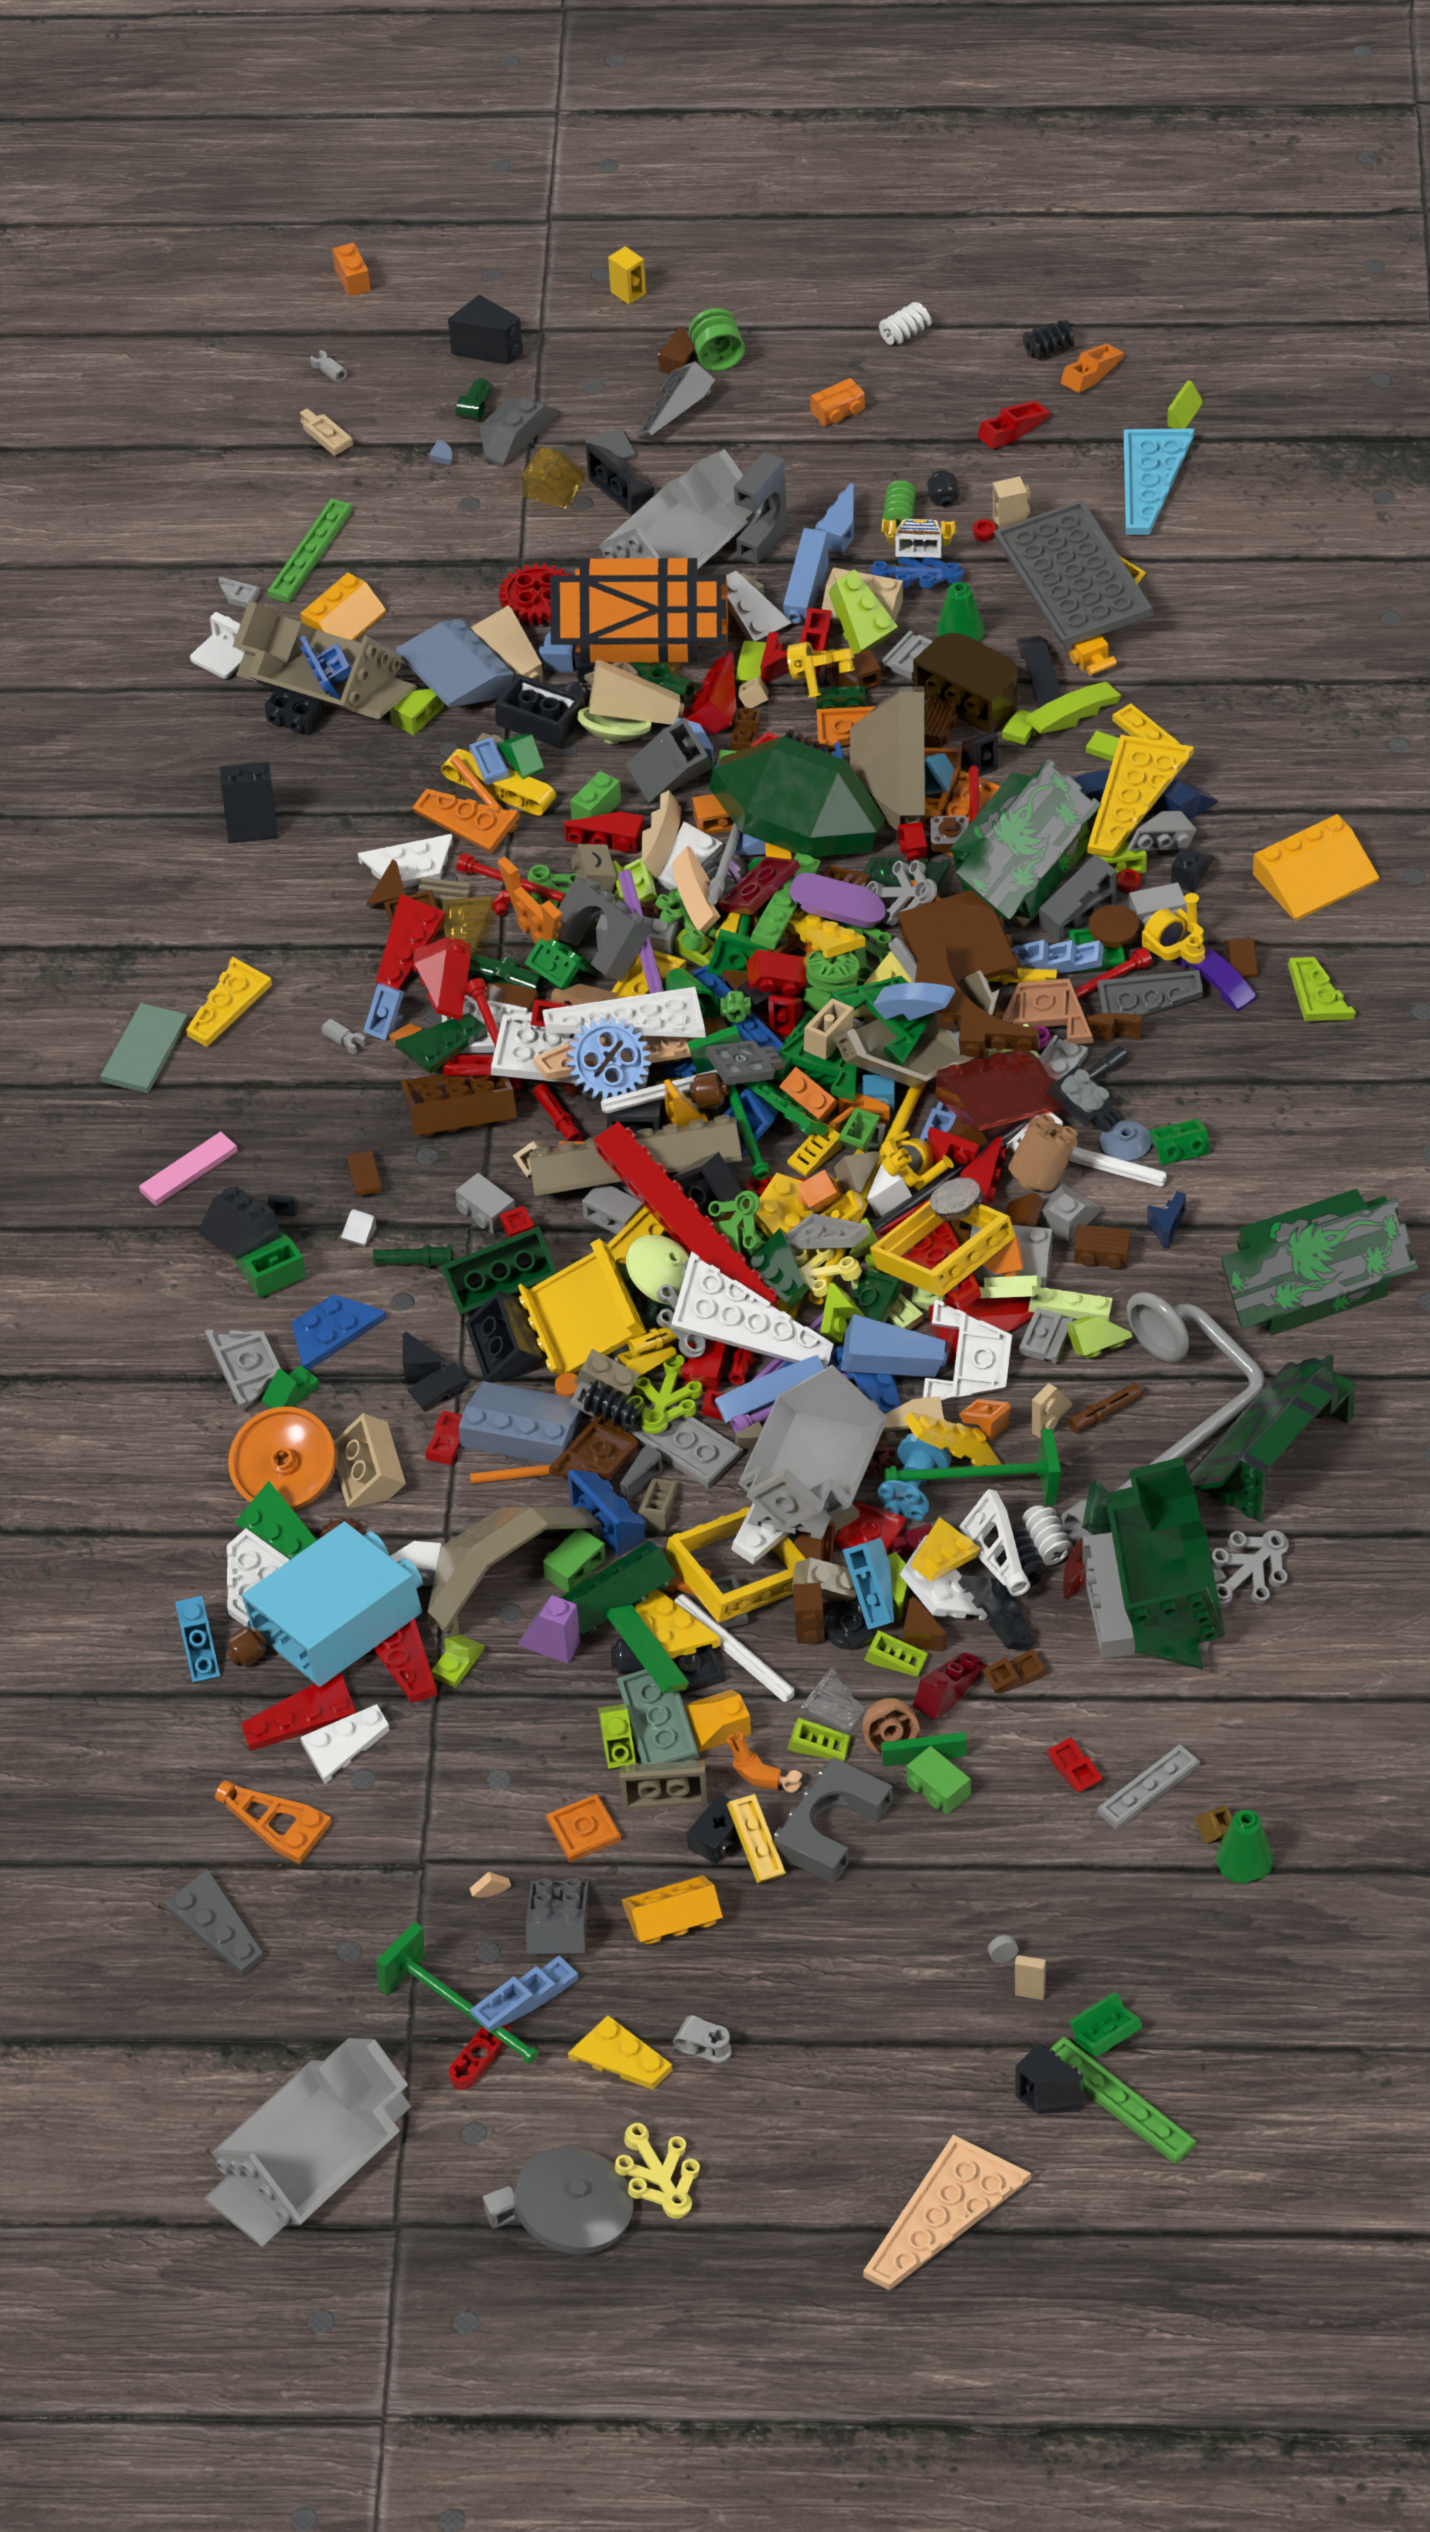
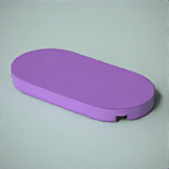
(837, 900)

